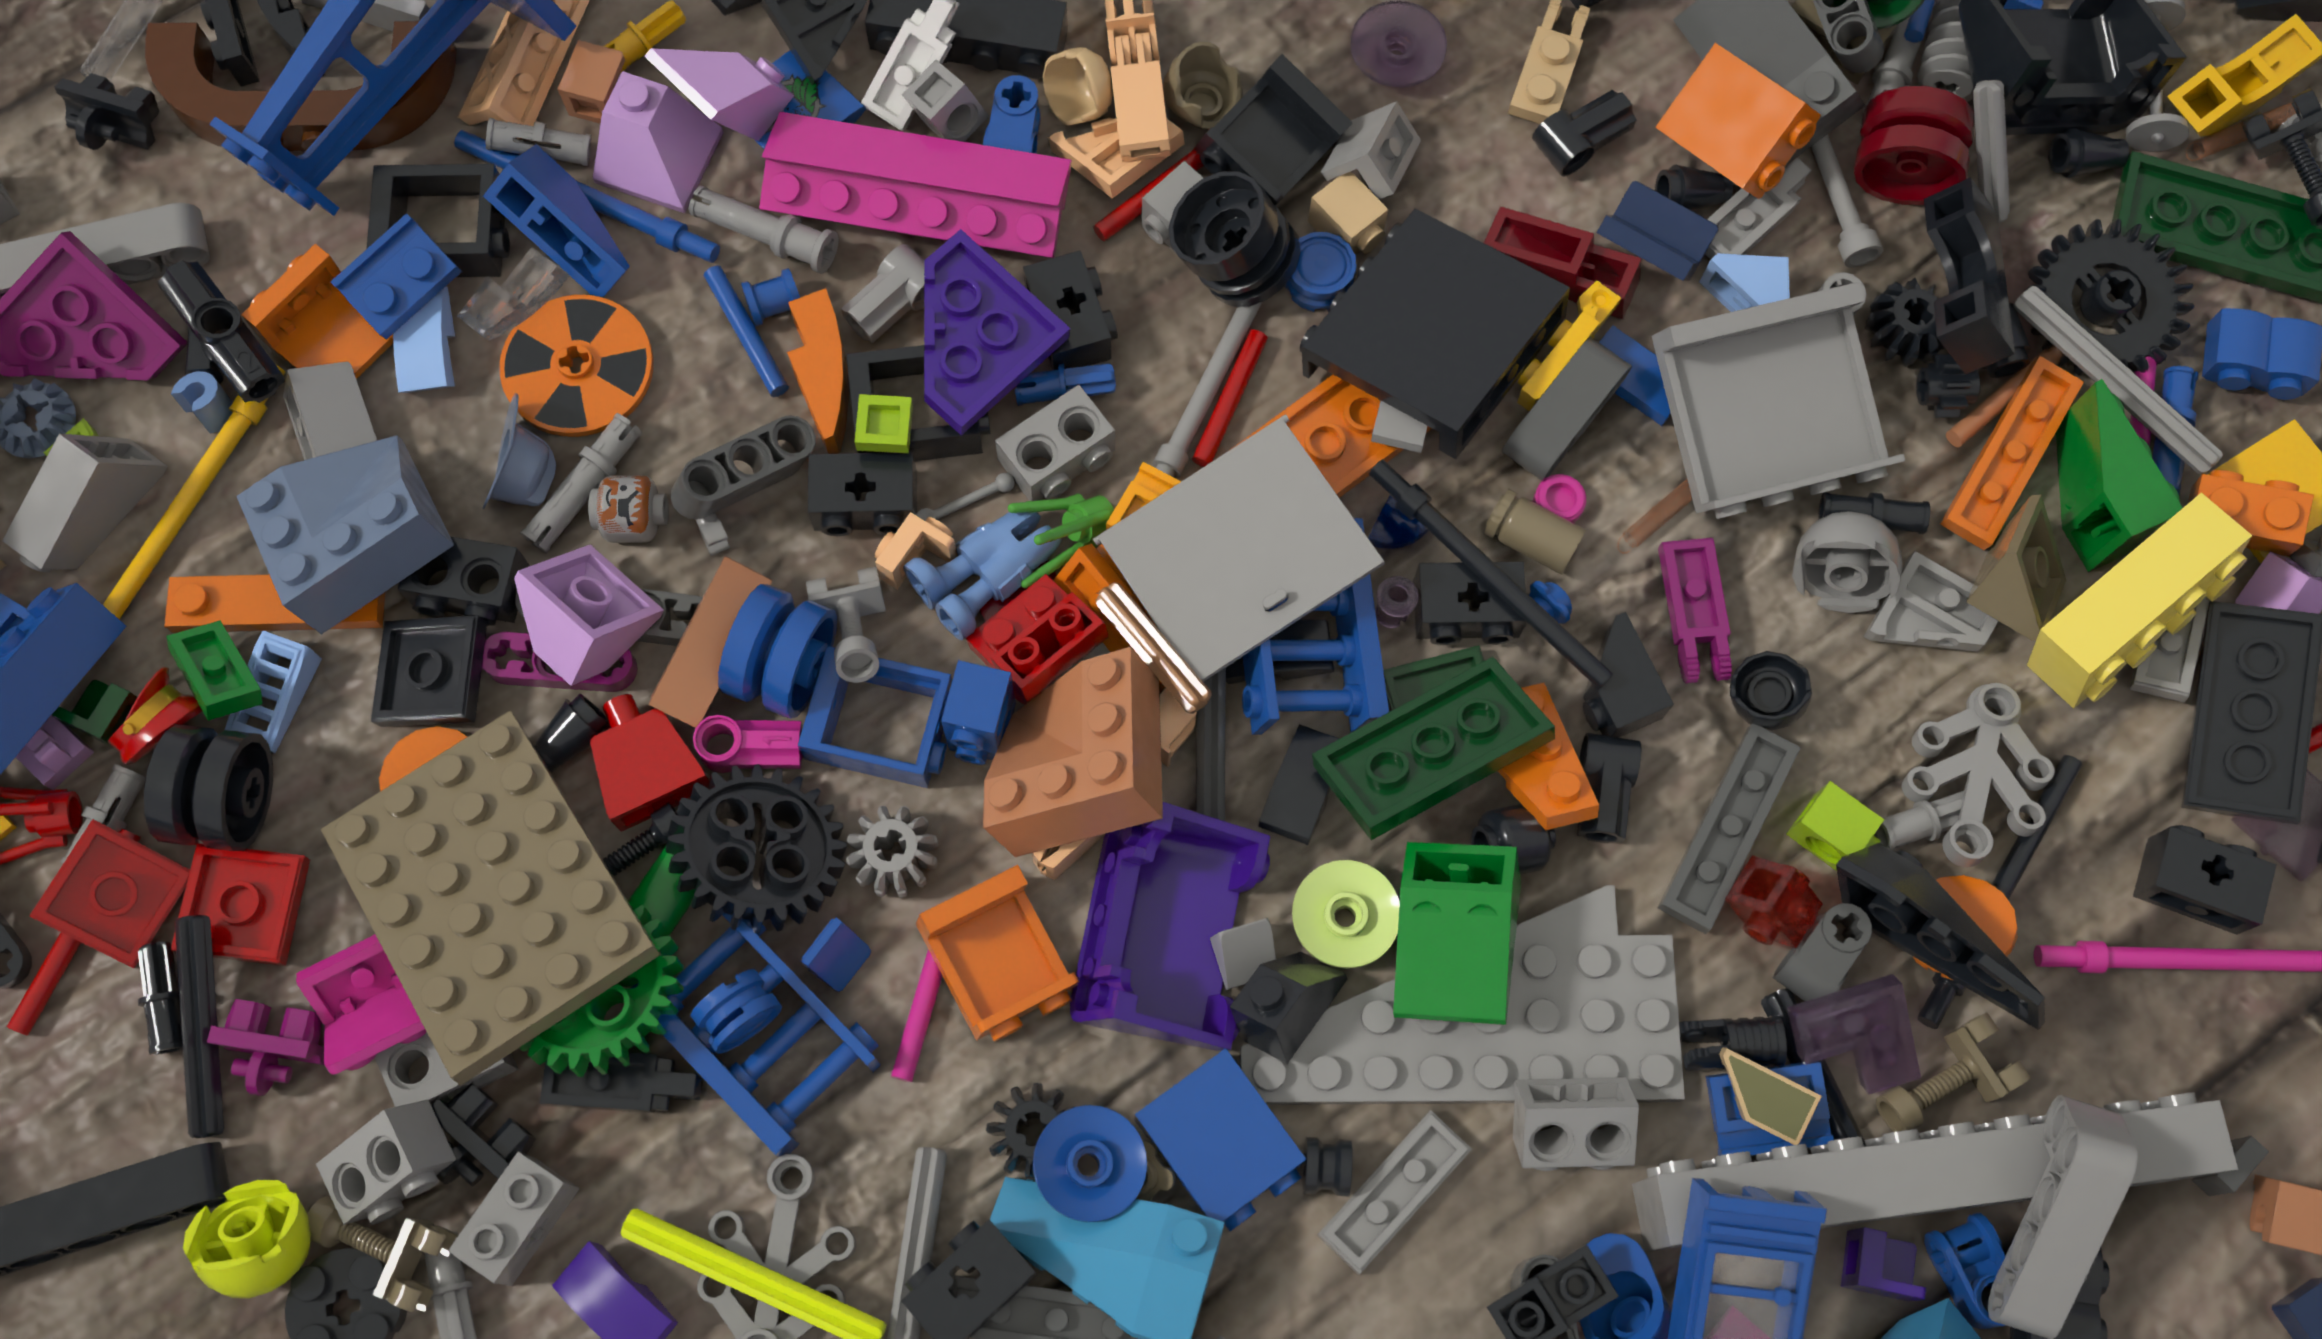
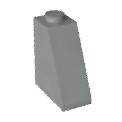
(80, 499)

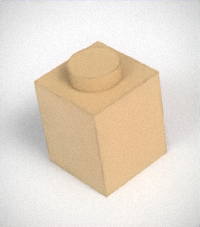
(1350, 212)

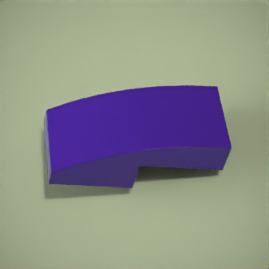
(610, 1299)

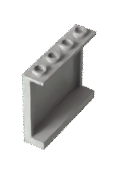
(1772, 401)

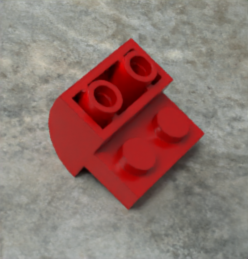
(1038, 637)

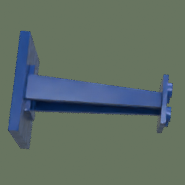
(382, 88)

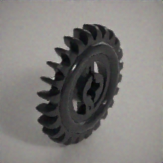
(2136, 276)

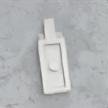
(917, 45)

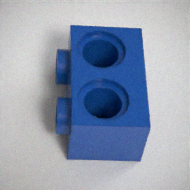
(977, 711)

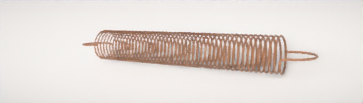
(2241, 134)
(1651, 516)

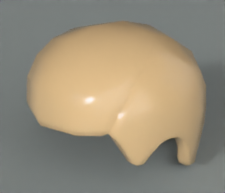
(1077, 85)

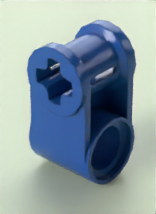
(1013, 126)
(1970, 1269)

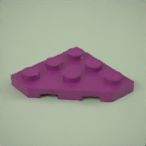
(80, 321)

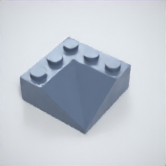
(343, 528)

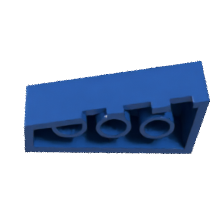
(48, 659)

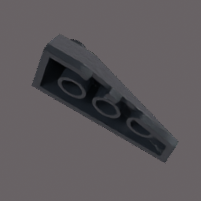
(1928, 924)

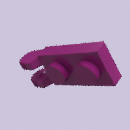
(1696, 605)

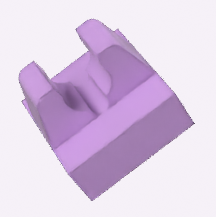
(54, 753)

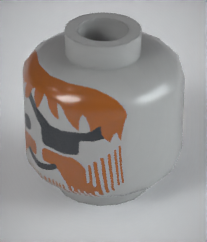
(627, 509)

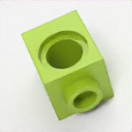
(1835, 825)

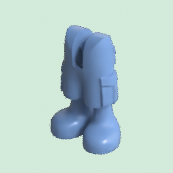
(994, 556)

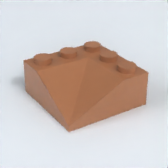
(1079, 758)

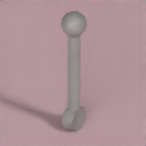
(1004, 482)

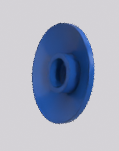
(1113, 1145)

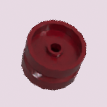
(1913, 144)

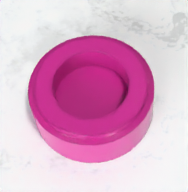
(1561, 496)

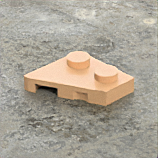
(1099, 158)

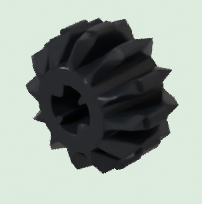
(1905, 322)
(1015, 1119)

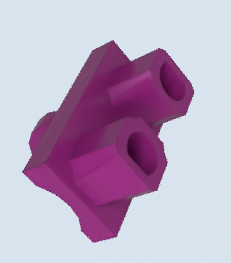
(246, 1034)

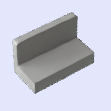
(1377, 146)
(327, 409)

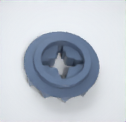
(54, 417)

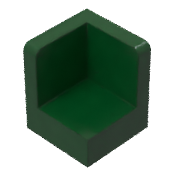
(98, 711)

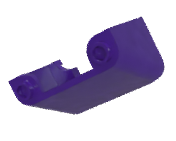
(1150, 924)

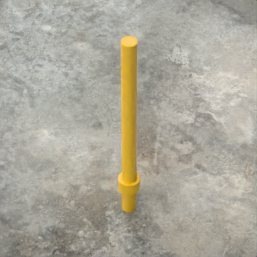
(184, 503)

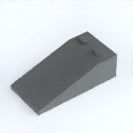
(1778, 46)

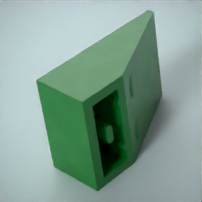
(2108, 481)
(1456, 932)

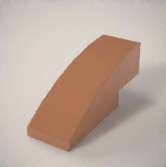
(693, 670)

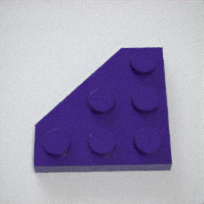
(979, 332)

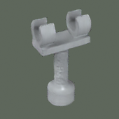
(855, 655)

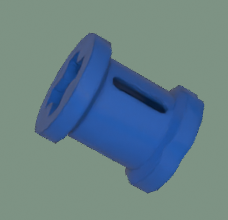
(770, 296)

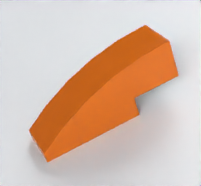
(821, 366)

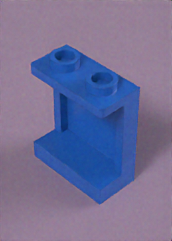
(1222, 1140)

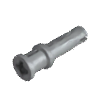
(783, 234)

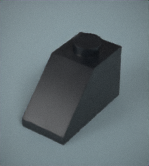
(1633, 693)
(1285, 1003)

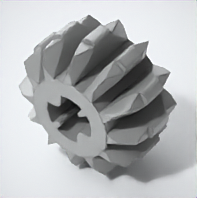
(902, 866)

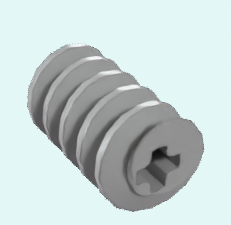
(1945, 56)

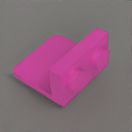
(359, 1005)

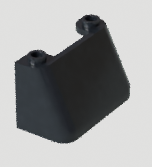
(2070, 66)

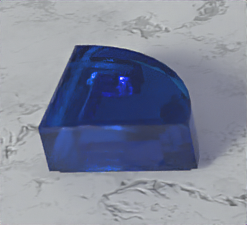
(1394, 528)

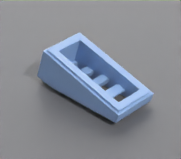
(296, 681)

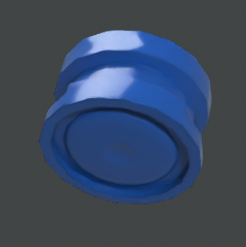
(1322, 270)
(736, 1011)

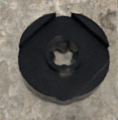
(319, 1287)

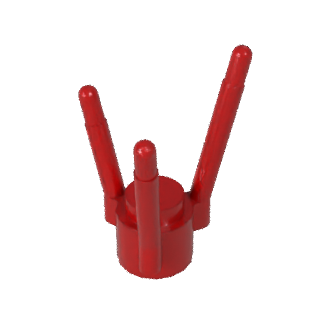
(46, 812)

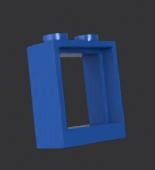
(827, 705)

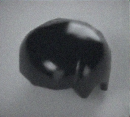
(1770, 690)

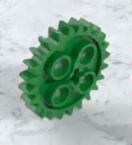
(588, 1038)

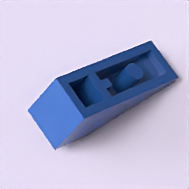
(558, 219)

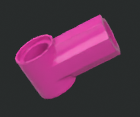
(755, 742)

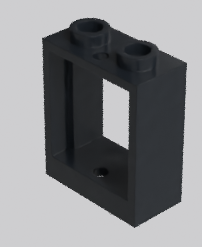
(397, 182)
(907, 361)

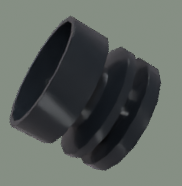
(1234, 239)

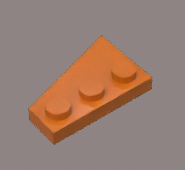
(1551, 777)

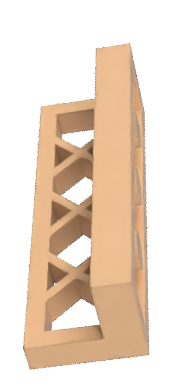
(519, 70)

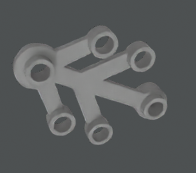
(1983, 768)
(777, 1257)

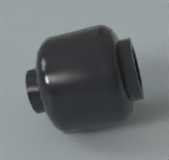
(1516, 828)

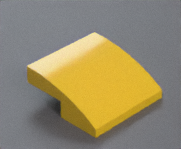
(2283, 456)

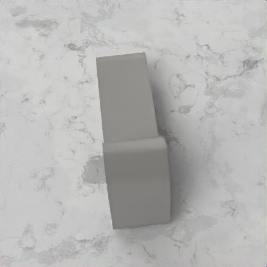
(2066, 1218)

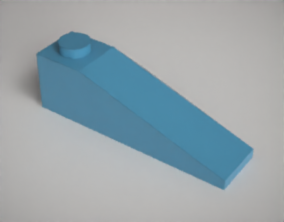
(1137, 1267)

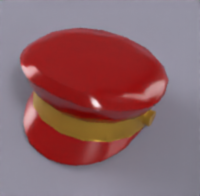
(151, 715)

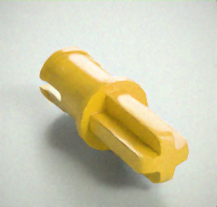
(640, 38)

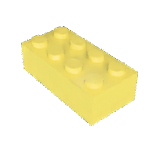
(2139, 601)

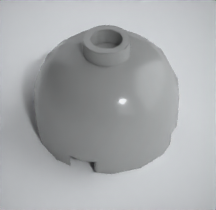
(1848, 562)

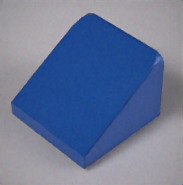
(836, 955)

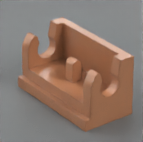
(2287, 1214)

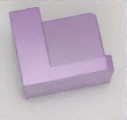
(2282, 585)

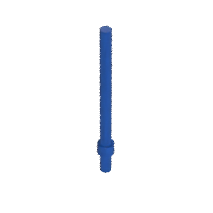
(666, 231)

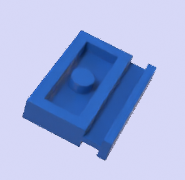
(396, 276)
(1738, 1135)

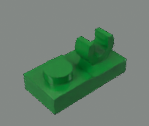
(214, 670)

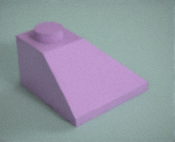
(727, 86)
(653, 143)
(582, 612)

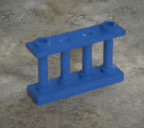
(1354, 649)
(739, 1081)

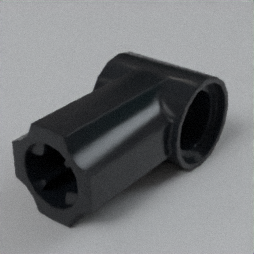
(1574, 137)
(1612, 771)

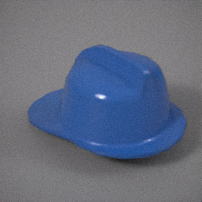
(1641, 1306)

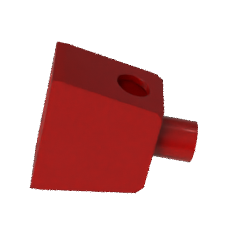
(641, 763)

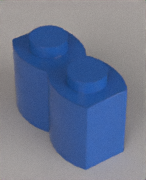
(2262, 352)

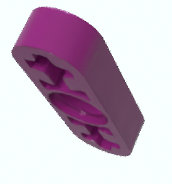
(519, 673)

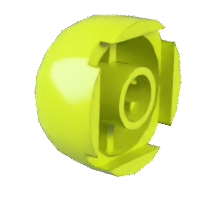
(249, 1240)

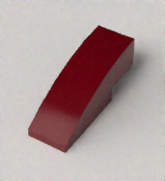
(1565, 255)

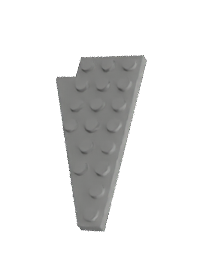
(1575, 1010)

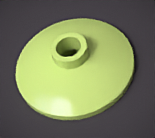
(1349, 887)

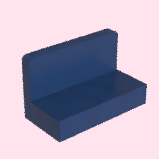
(1659, 231)

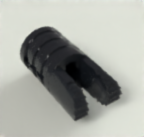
(1755, 1039)

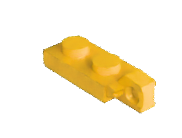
(1594, 309)

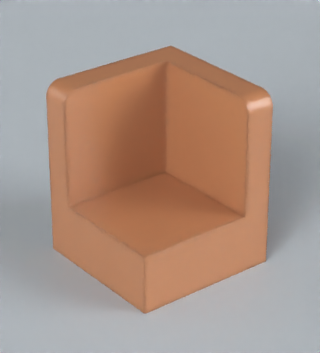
(590, 80)

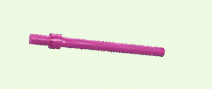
(2098, 957)

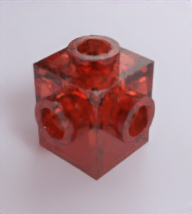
(1774, 902)

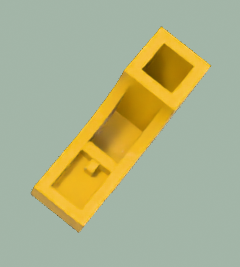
(2236, 89)

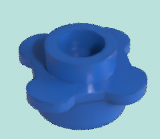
(1552, 599)

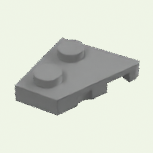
(1931, 610)

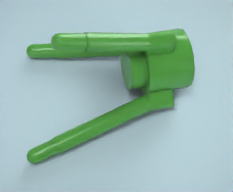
(1080, 523)

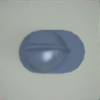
(523, 464)

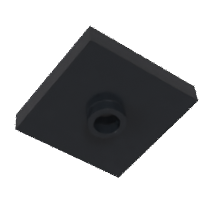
(429, 671)

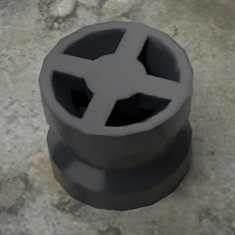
(1327, 1166)

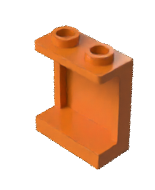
(1739, 121)
(996, 955)

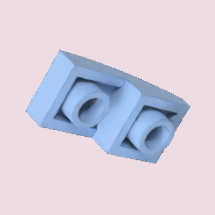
(423, 347)

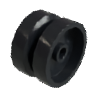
(208, 787)

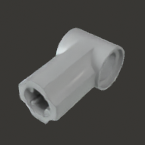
(889, 295)

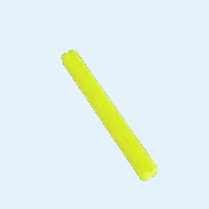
(750, 1277)

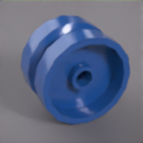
(776, 650)

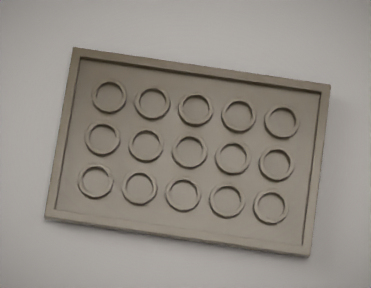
(487, 897)

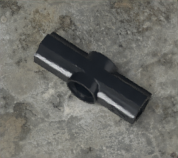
(234, 351)

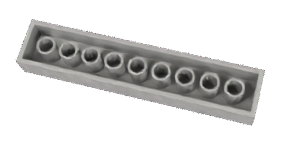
(1935, 1173)

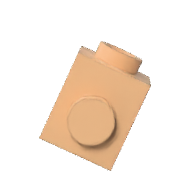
(911, 542)

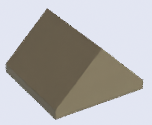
(2021, 573)

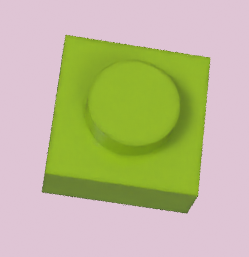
(883, 423)

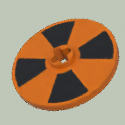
(611, 379)

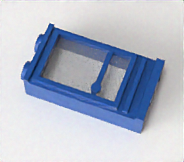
(1745, 1265)

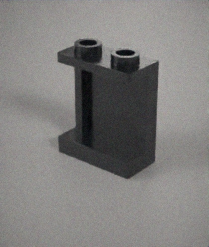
(1274, 131)

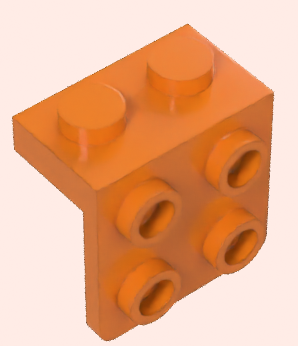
(312, 320)

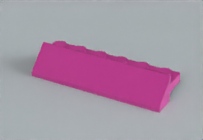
(914, 184)

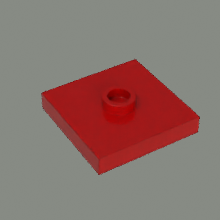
(112, 893)
(249, 900)

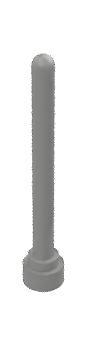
(1858, 242)

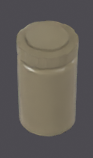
(1534, 531)

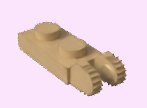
(1548, 66)

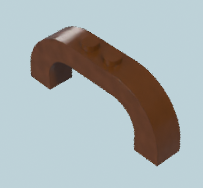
(183, 67)

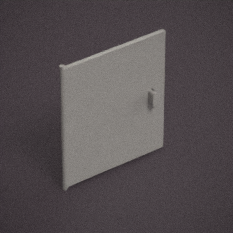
(1237, 544)

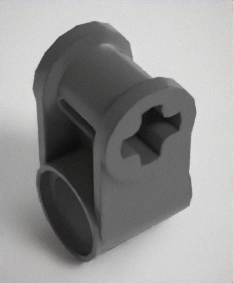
(1821, 960)

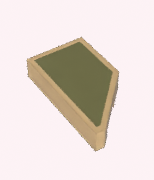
(1769, 1098)

